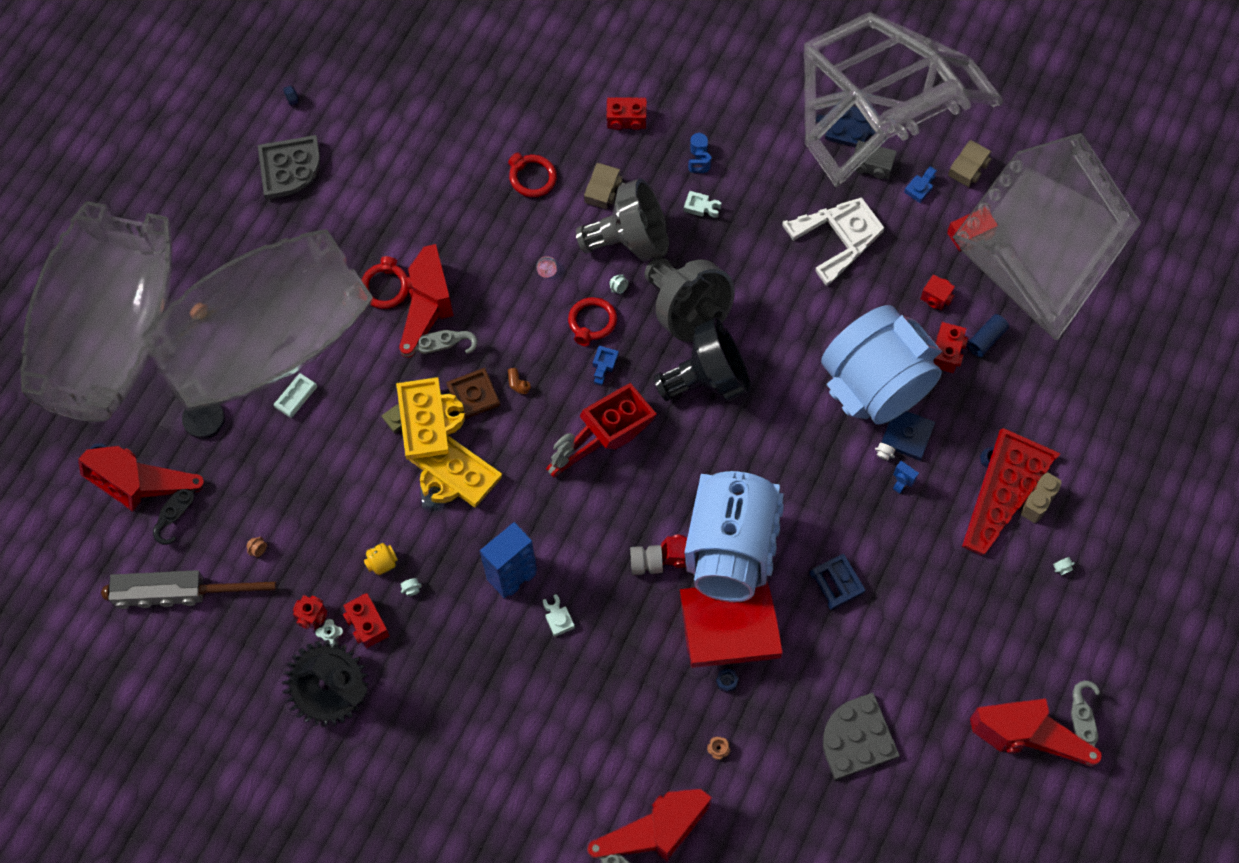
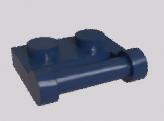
(843, 578)

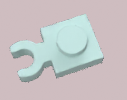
(698, 204)
(559, 618)

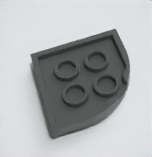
(288, 165)
(857, 738)

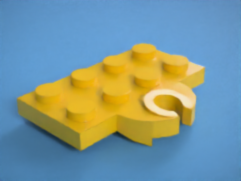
(427, 418)
(457, 475)

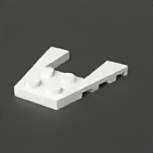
(852, 223)

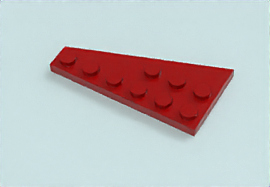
(1008, 482)

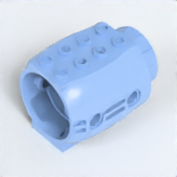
(733, 534)

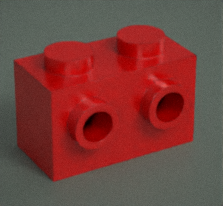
(626, 113)
(950, 341)
(366, 621)

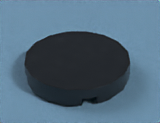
(203, 422)

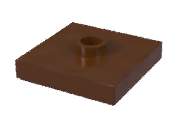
(474, 392)

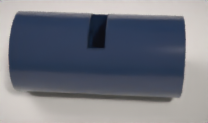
(987, 335)

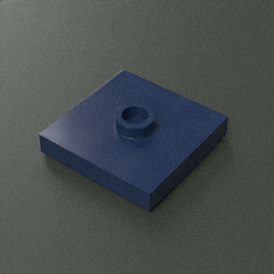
(909, 434)

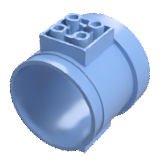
(881, 365)

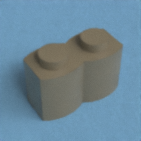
(970, 163)
(602, 186)
(1041, 497)

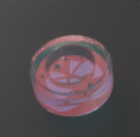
(546, 267)

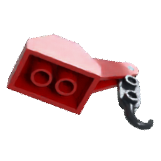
(127, 482)

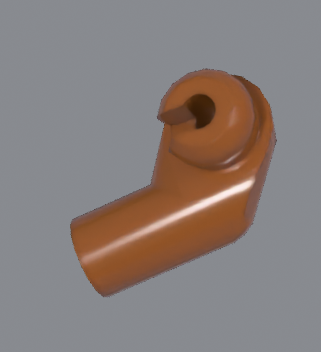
(516, 384)

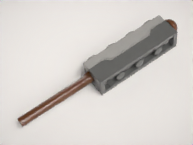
(168, 589)

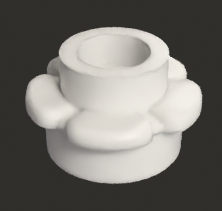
(885, 451)

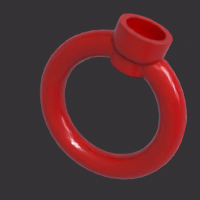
(518, 162)
(387, 265)
(584, 335)

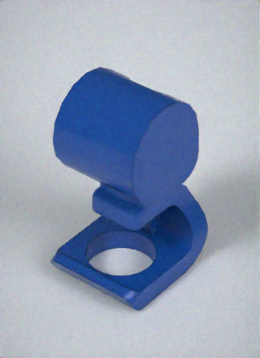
(699, 148)

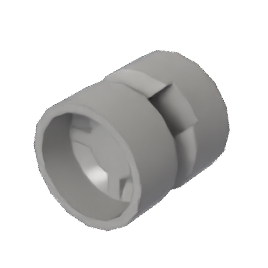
(646, 560)

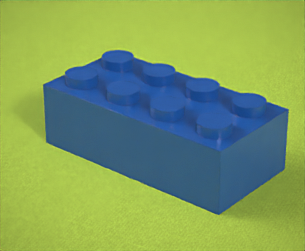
(509, 560)

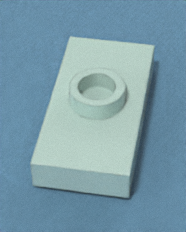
(295, 395)

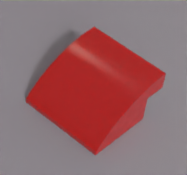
(730, 631)

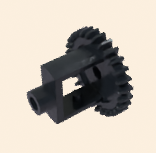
(340, 675)

